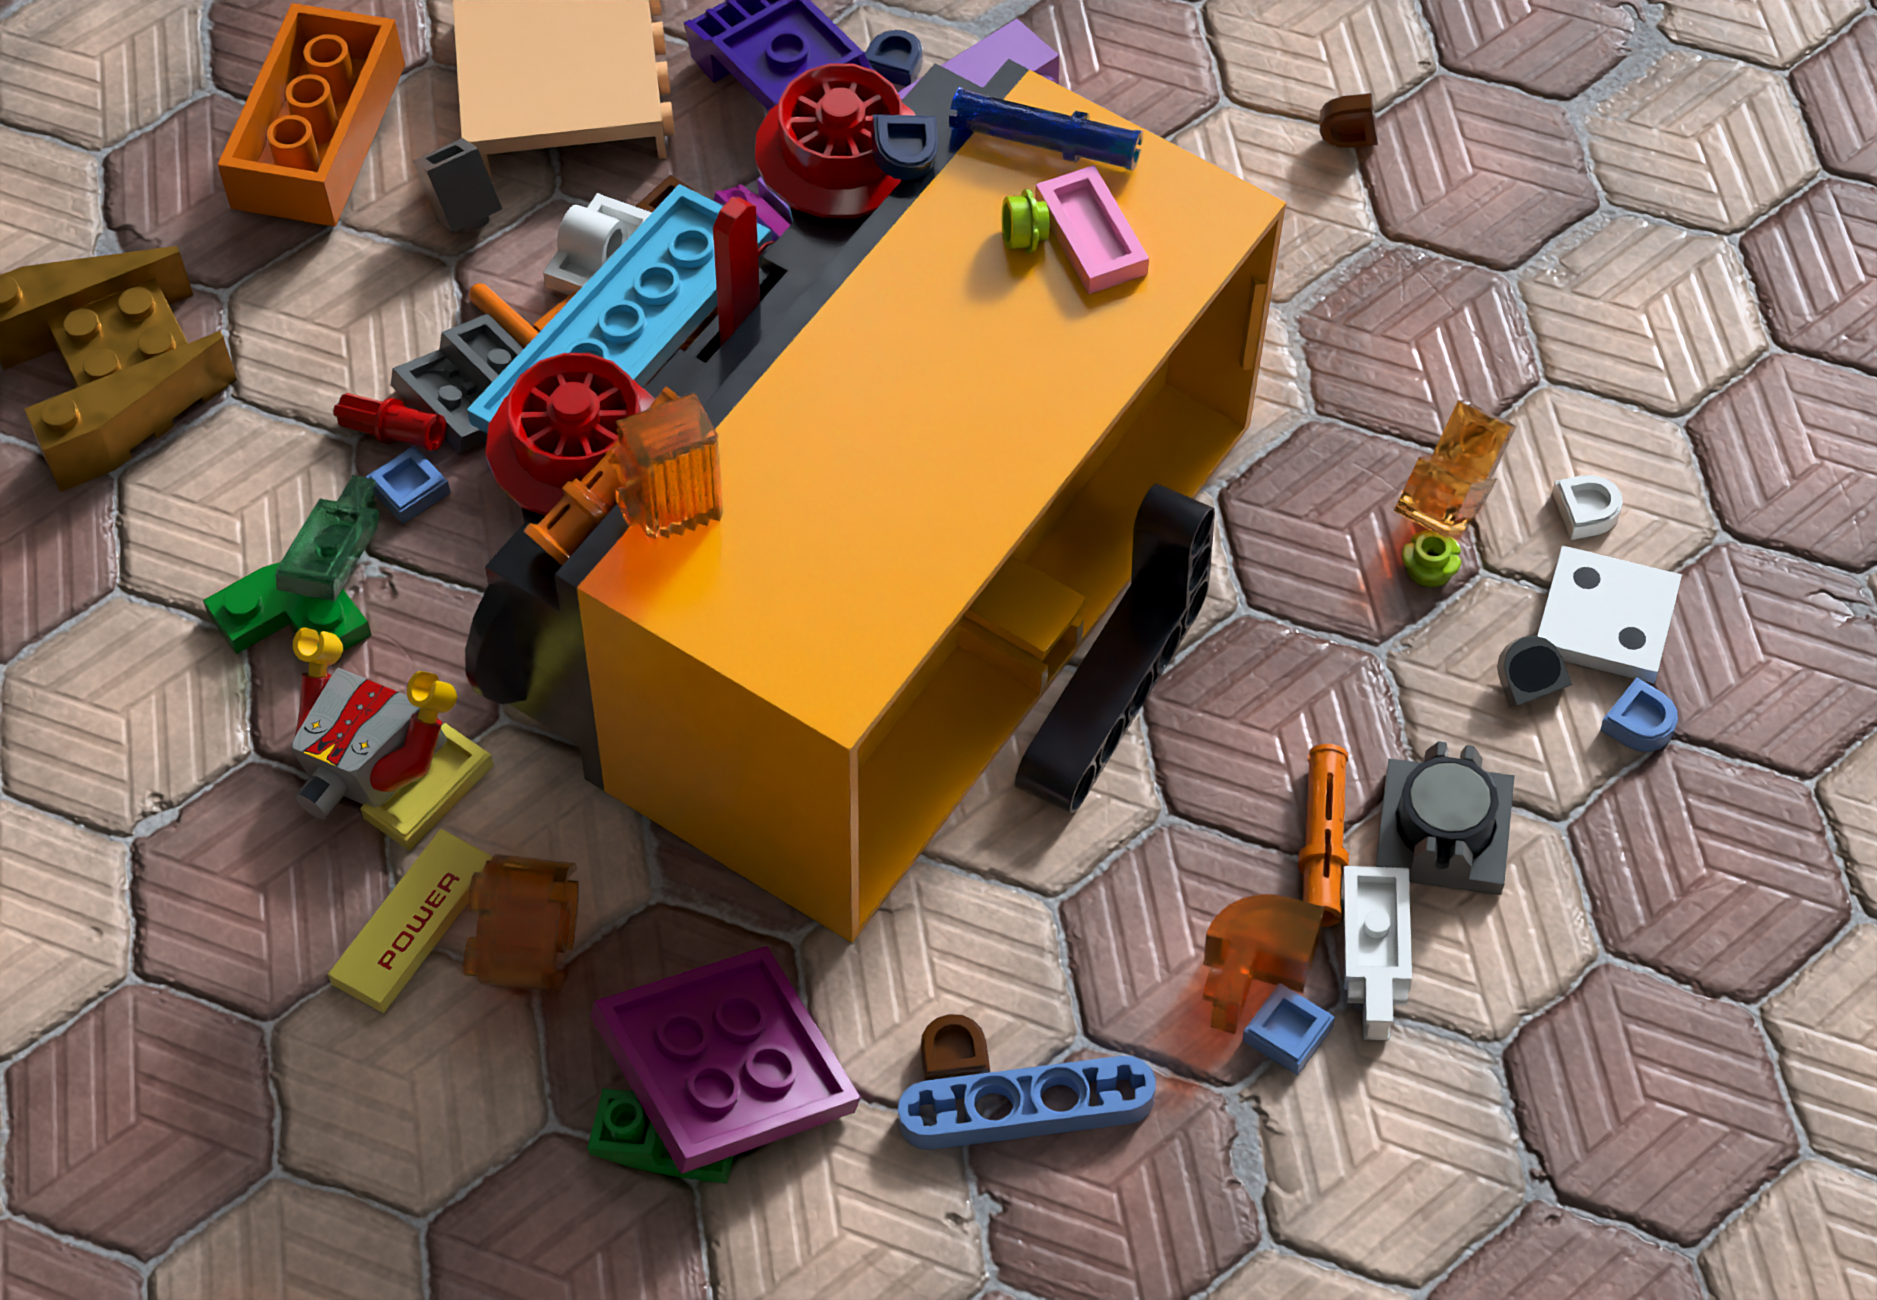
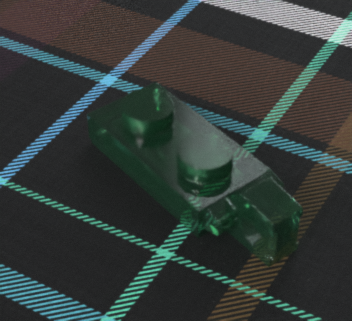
(330, 543)

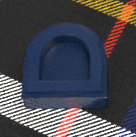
(896, 56)
(904, 144)

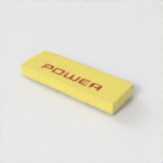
(409, 922)

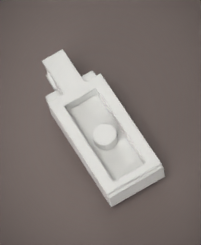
(1376, 943)

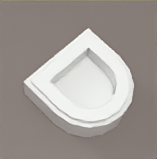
(1587, 505)

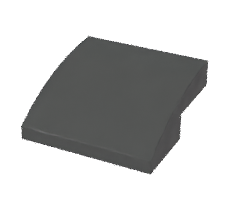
(457, 375)

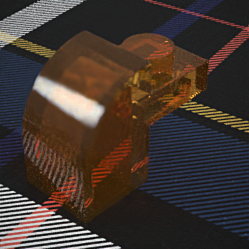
(1458, 476)
(1259, 940)

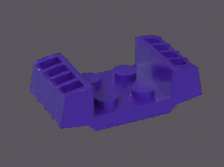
(767, 44)

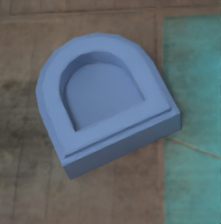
(1641, 718)

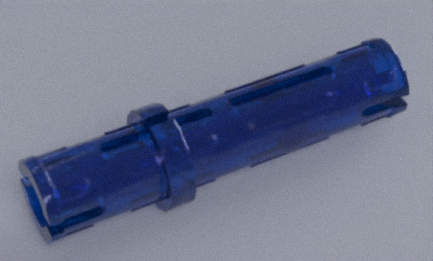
(1072, 135)

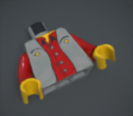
(359, 734)

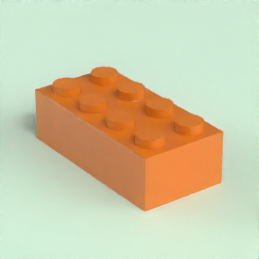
(312, 114)

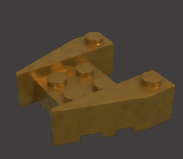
(119, 348)

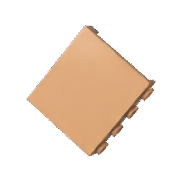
(560, 73)

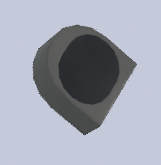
(1531, 670)

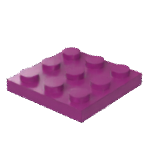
(724, 1058)

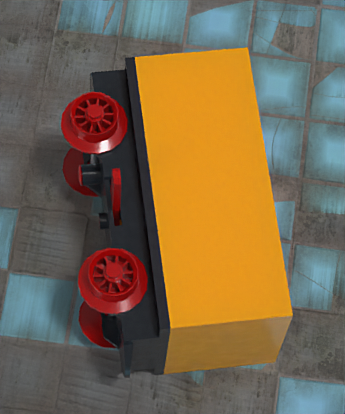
(914, 483)

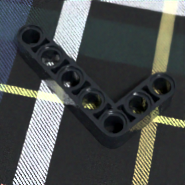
(1129, 654)

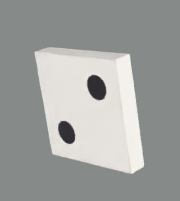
(1609, 613)

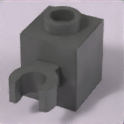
(458, 186)

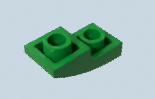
(628, 1137)

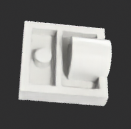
(588, 240)

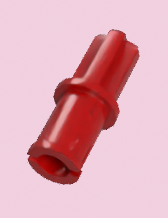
(391, 421)

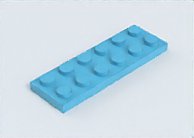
(636, 303)

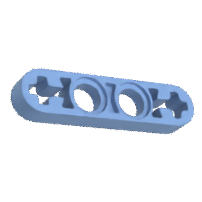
(1029, 1113)

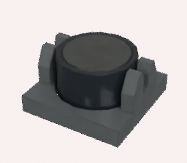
(1443, 818)

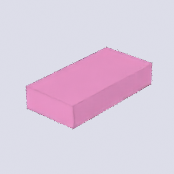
(1092, 230)

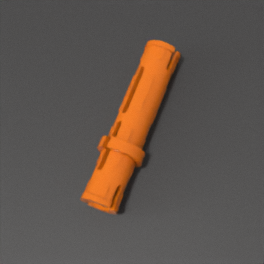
(1323, 854)

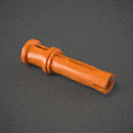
(582, 505)

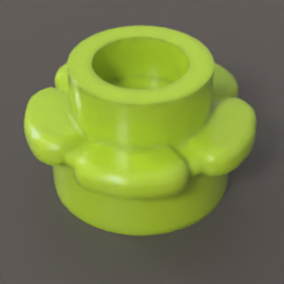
(1024, 221)
(1431, 570)

